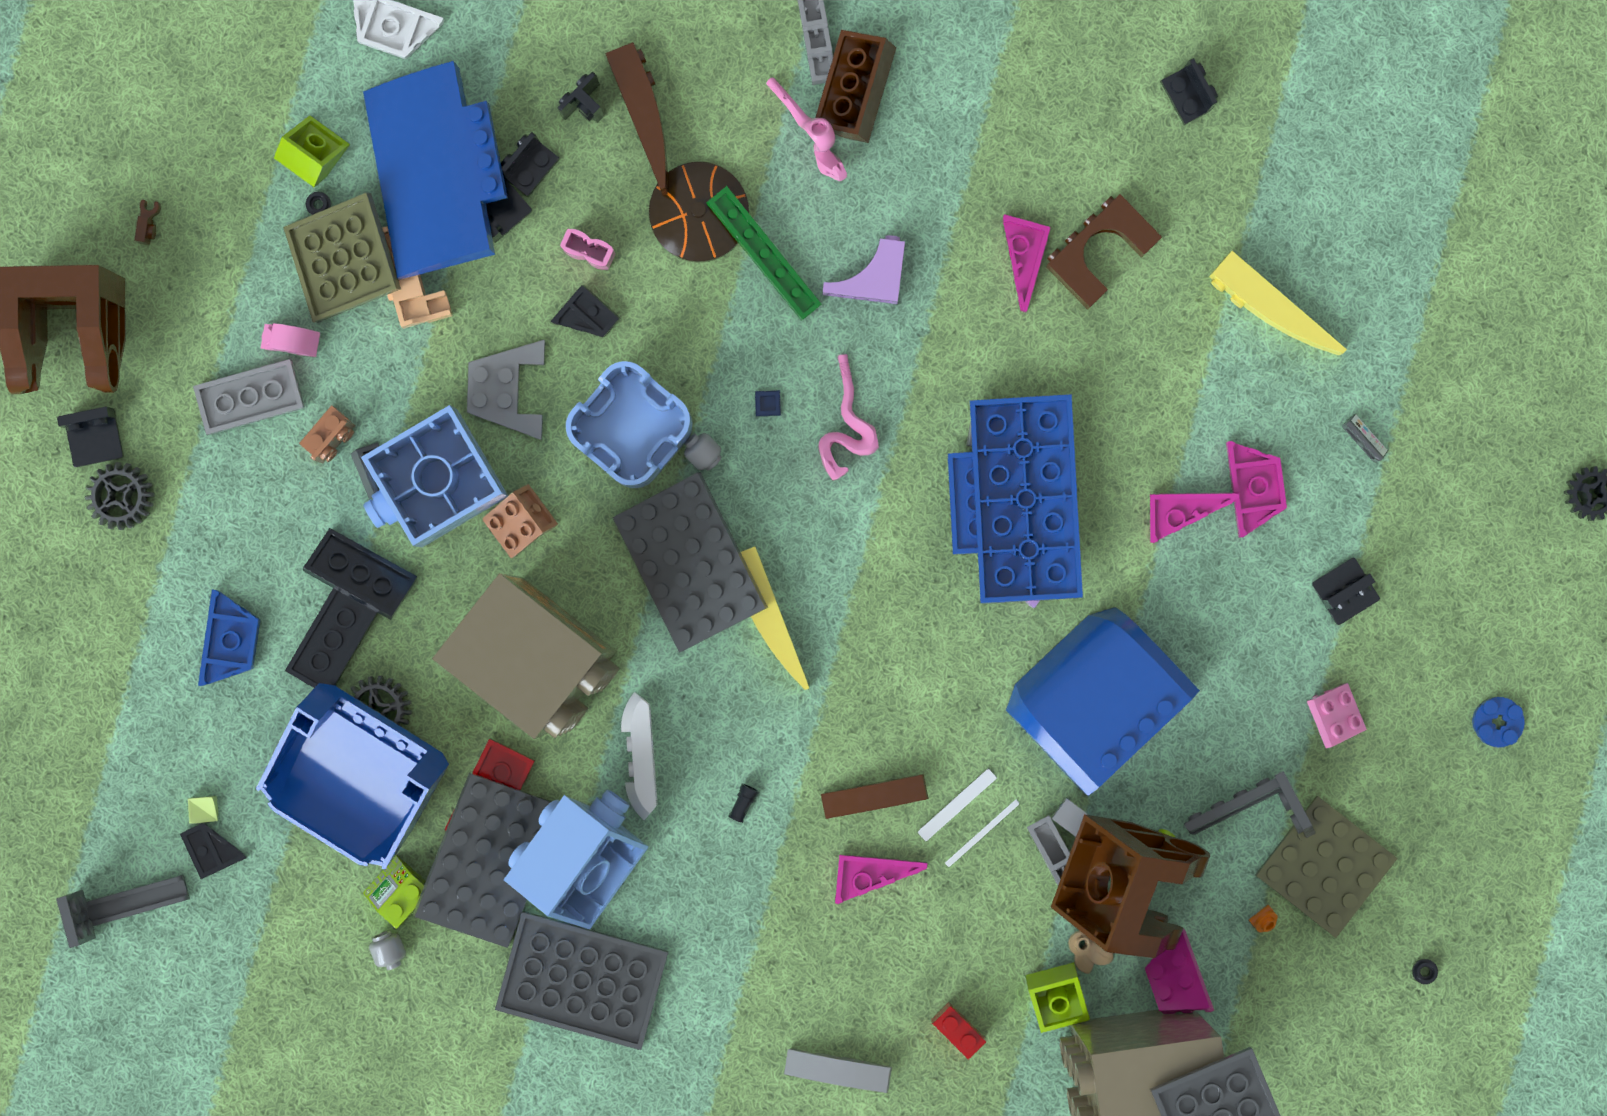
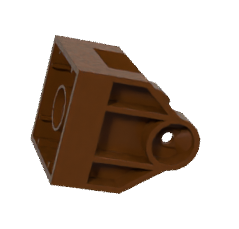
(100, 318)
(1136, 862)

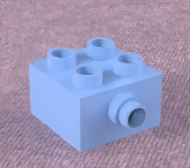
(431, 478)
(576, 859)

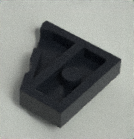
(586, 314)
(209, 850)

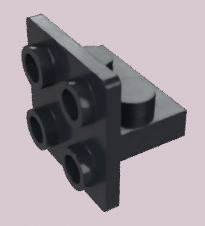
(581, 99)
(1346, 591)

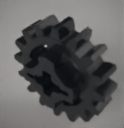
(1587, 503)

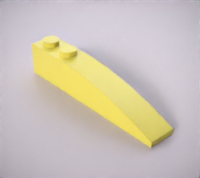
(1269, 304)
(771, 623)

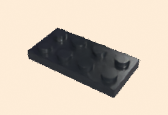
(360, 573)
(331, 640)

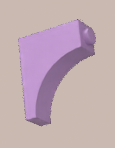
(878, 280)

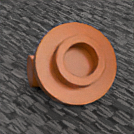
(1264, 920)

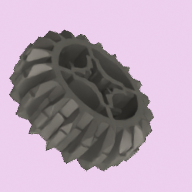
(110, 502)
(375, 697)

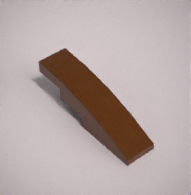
(874, 796)

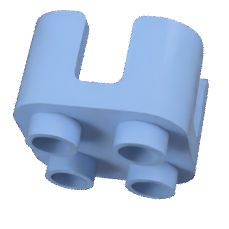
(629, 425)

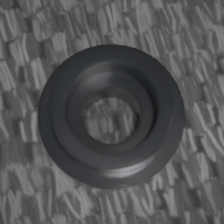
(313, 197)
(1430, 977)

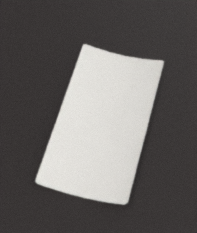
(957, 805)

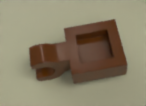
(145, 228)

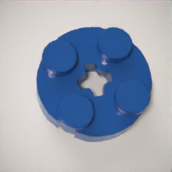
(1510, 713)

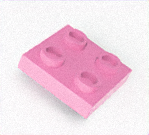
(1336, 715)

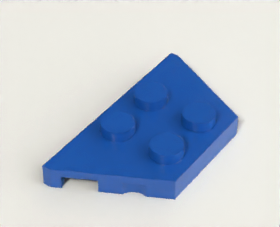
(228, 640)

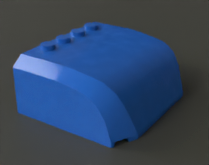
(1099, 697)
(351, 776)

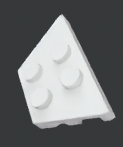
(393, 26)

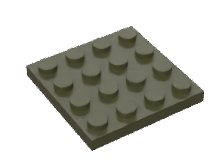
(342, 257)
(1329, 871)

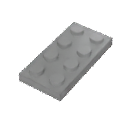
(248, 397)

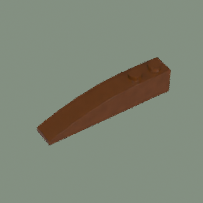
(641, 103)

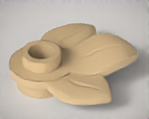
(1088, 954)

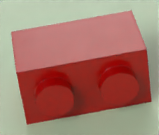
(958, 1030)

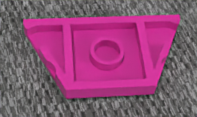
(1259, 485)
(1178, 980)

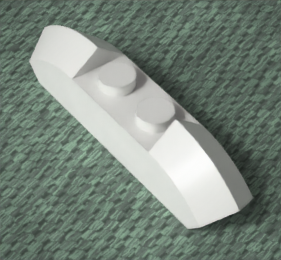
(637, 720)

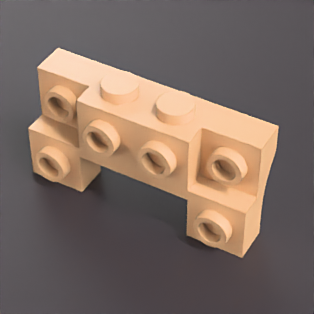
(412, 302)

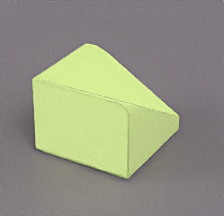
(203, 809)

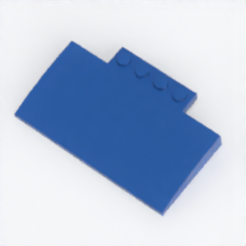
(434, 169)
(1019, 499)

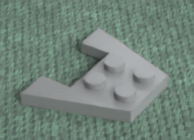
(495, 388)

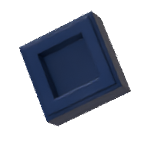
(767, 403)

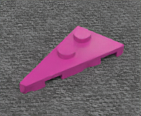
(1025, 247)
(1176, 510)
(863, 874)

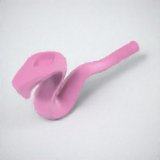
(818, 129)
(862, 447)

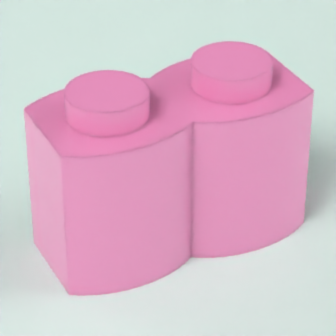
(581, 247)

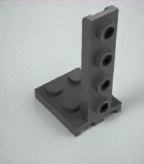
(1245, 799)
(82, 915)

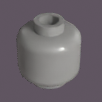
(702, 451)
(387, 950)

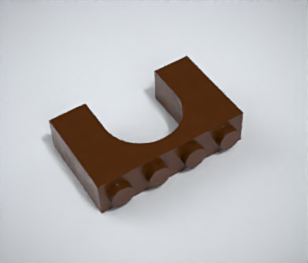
(1116, 218)

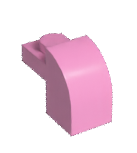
(290, 339)

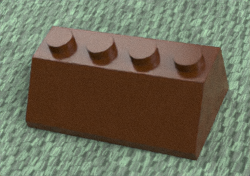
(856, 84)

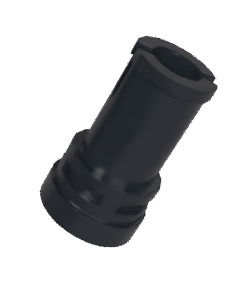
(745, 797)

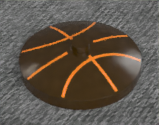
(683, 218)

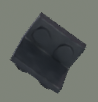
(1190, 92)
(528, 164)
(507, 212)
(92, 436)

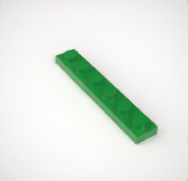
(763, 253)

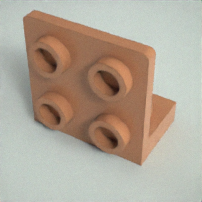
(327, 435)
(519, 520)

